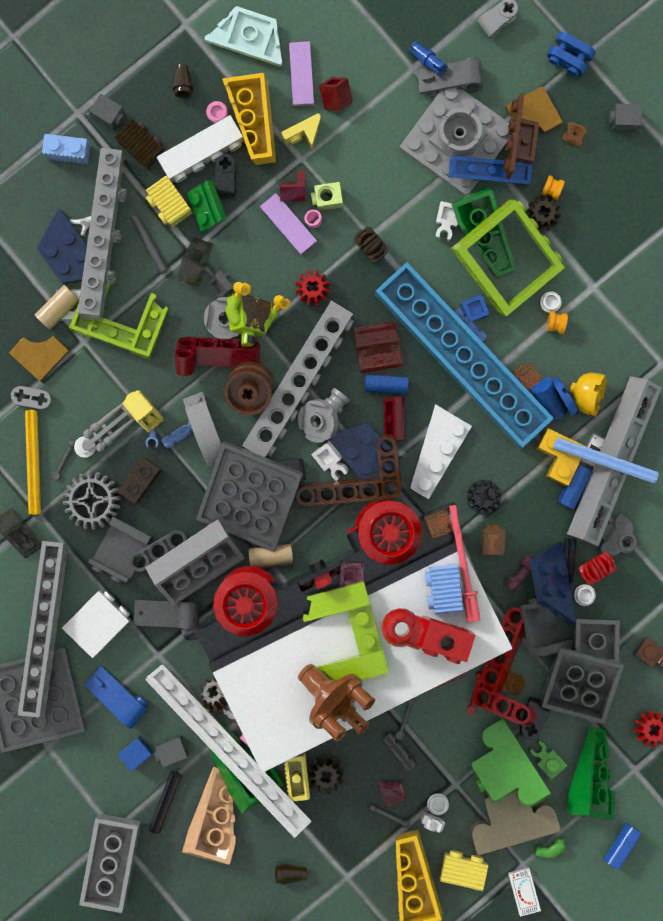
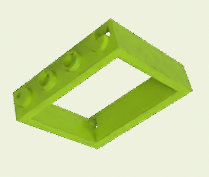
(480, 277)

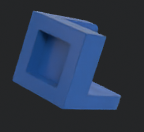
(475, 308)
(135, 753)

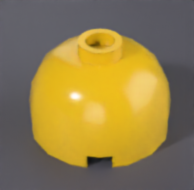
(588, 392)

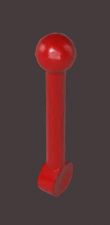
(471, 709)

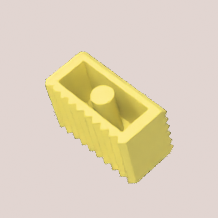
(168, 201)
(143, 411)
(297, 778)
(463, 870)

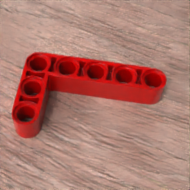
(501, 669)

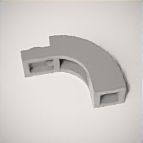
(203, 427)

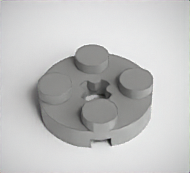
(213, 324)
(328, 416)

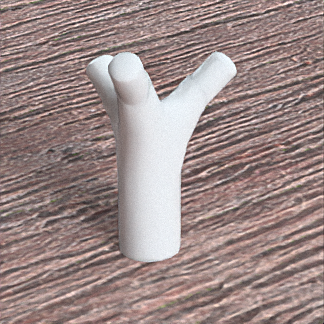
(85, 222)

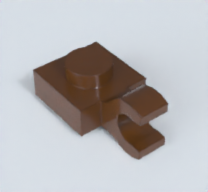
(650, 652)

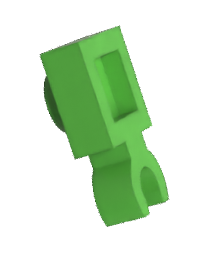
(549, 761)

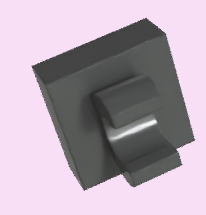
(220, 284)

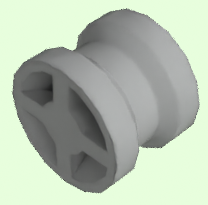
(337, 399)

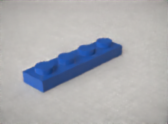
(488, 170)

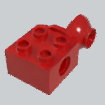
(427, 634)

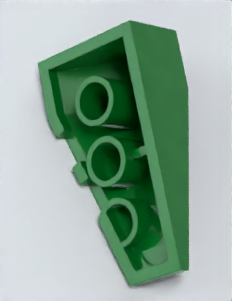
(493, 246)
(590, 787)
(238, 791)

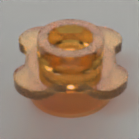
(580, 131)
(517, 686)

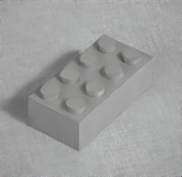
(194, 562)
(110, 863)

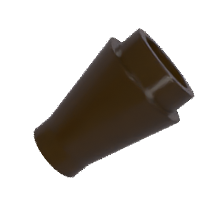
(182, 82)
(289, 874)

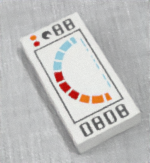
(524, 891)

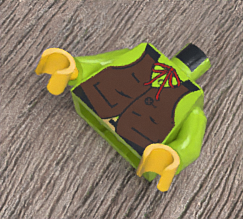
(251, 315)

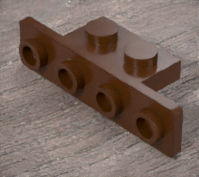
(523, 138)

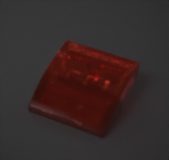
(378, 347)

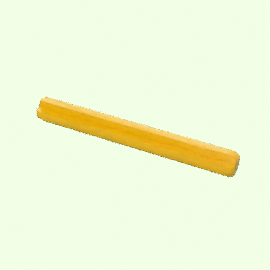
(32, 454)

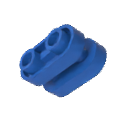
(574, 65)

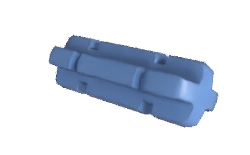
(473, 326)
(177, 435)

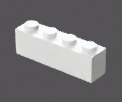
(200, 149)

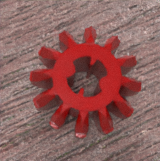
(312, 295)
(597, 568)
(644, 729)

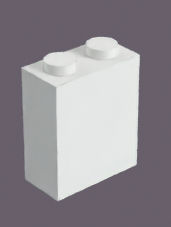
(97, 623)

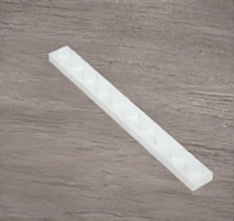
(228, 751)

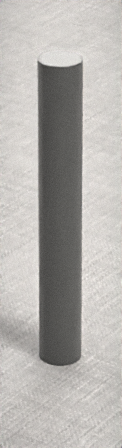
(148, 244)

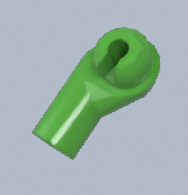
(552, 851)

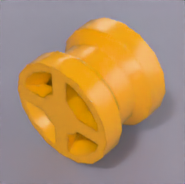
(552, 187)
(557, 322)

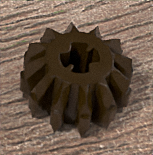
(545, 206)
(371, 244)
(213, 698)
(334, 775)

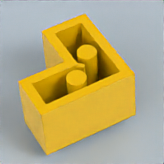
(564, 464)

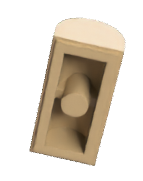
(57, 307)
(266, 558)

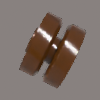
(249, 388)

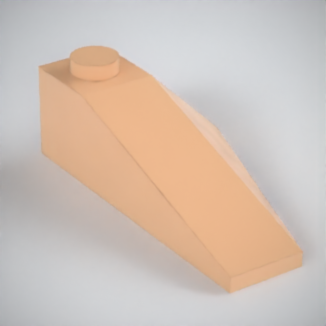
(212, 826)

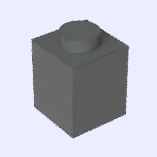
(107, 111)
(626, 117)
(171, 751)

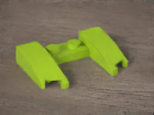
(138, 342)
(355, 600)

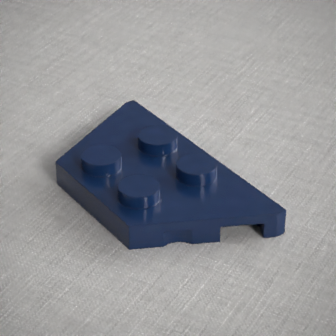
(63, 249)
(359, 451)
(552, 582)

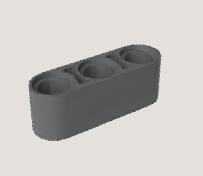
(147, 551)

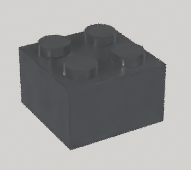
(597, 638)

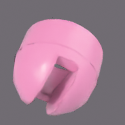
(310, 218)

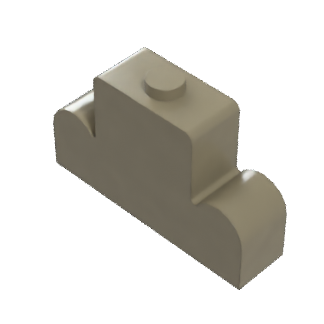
(512, 824)

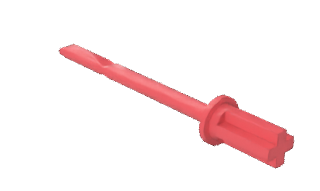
(469, 597)

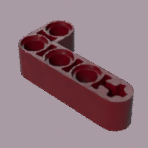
(212, 352)

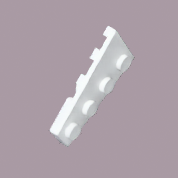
(439, 447)

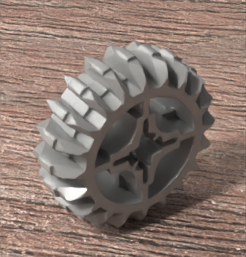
(110, 499)

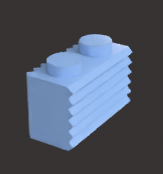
(66, 148)
(445, 589)

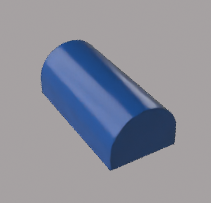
(386, 384)
(549, 398)
(572, 493)
(622, 846)

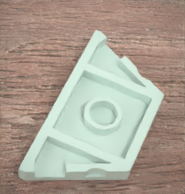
(248, 35)

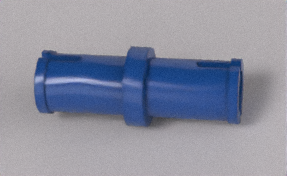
(428, 58)

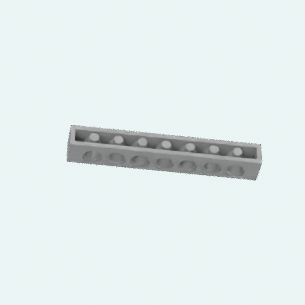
(333, 314)
(43, 629)

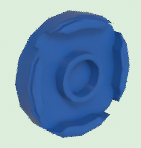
(565, 397)

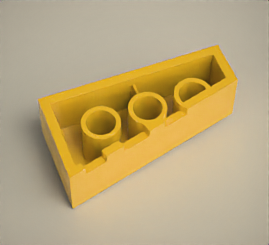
(253, 112)

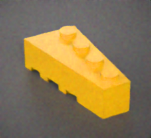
(415, 882)

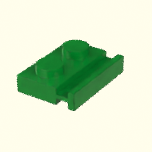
(206, 205)

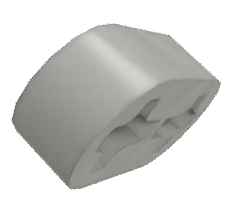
(32, 392)

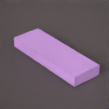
(301, 74)
(288, 224)

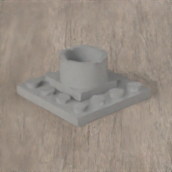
(436, 136)

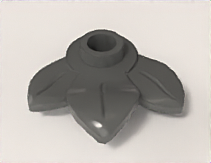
(615, 534)

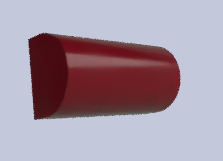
(394, 417)

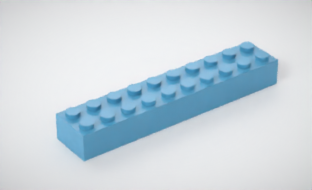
(463, 355)

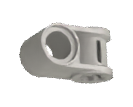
(496, 20)

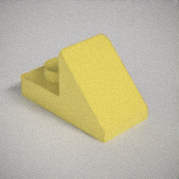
(307, 128)

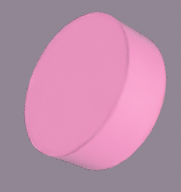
(216, 111)

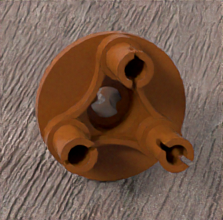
(335, 700)

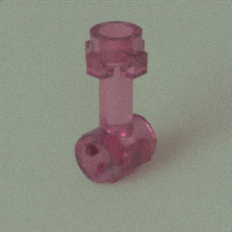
(513, 583)

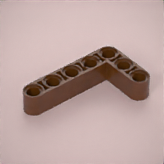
(359, 484)

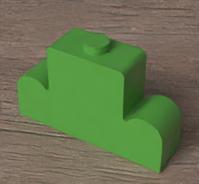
(507, 769)

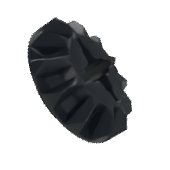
(475, 501)

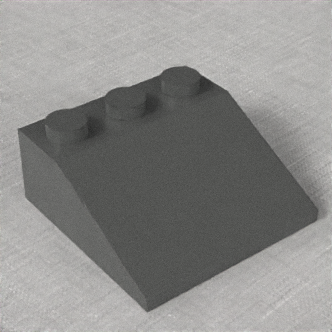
(581, 685)

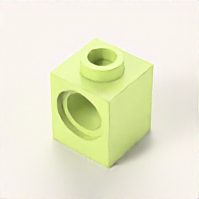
(332, 188)

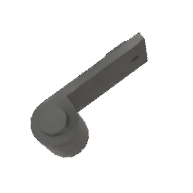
(458, 74)
(164, 614)

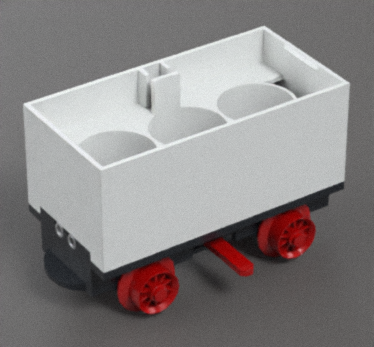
(263, 643)

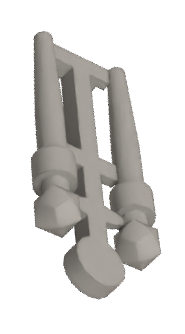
(87, 444)

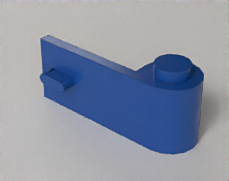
(116, 698)

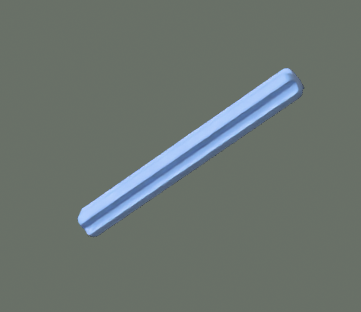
(606, 460)

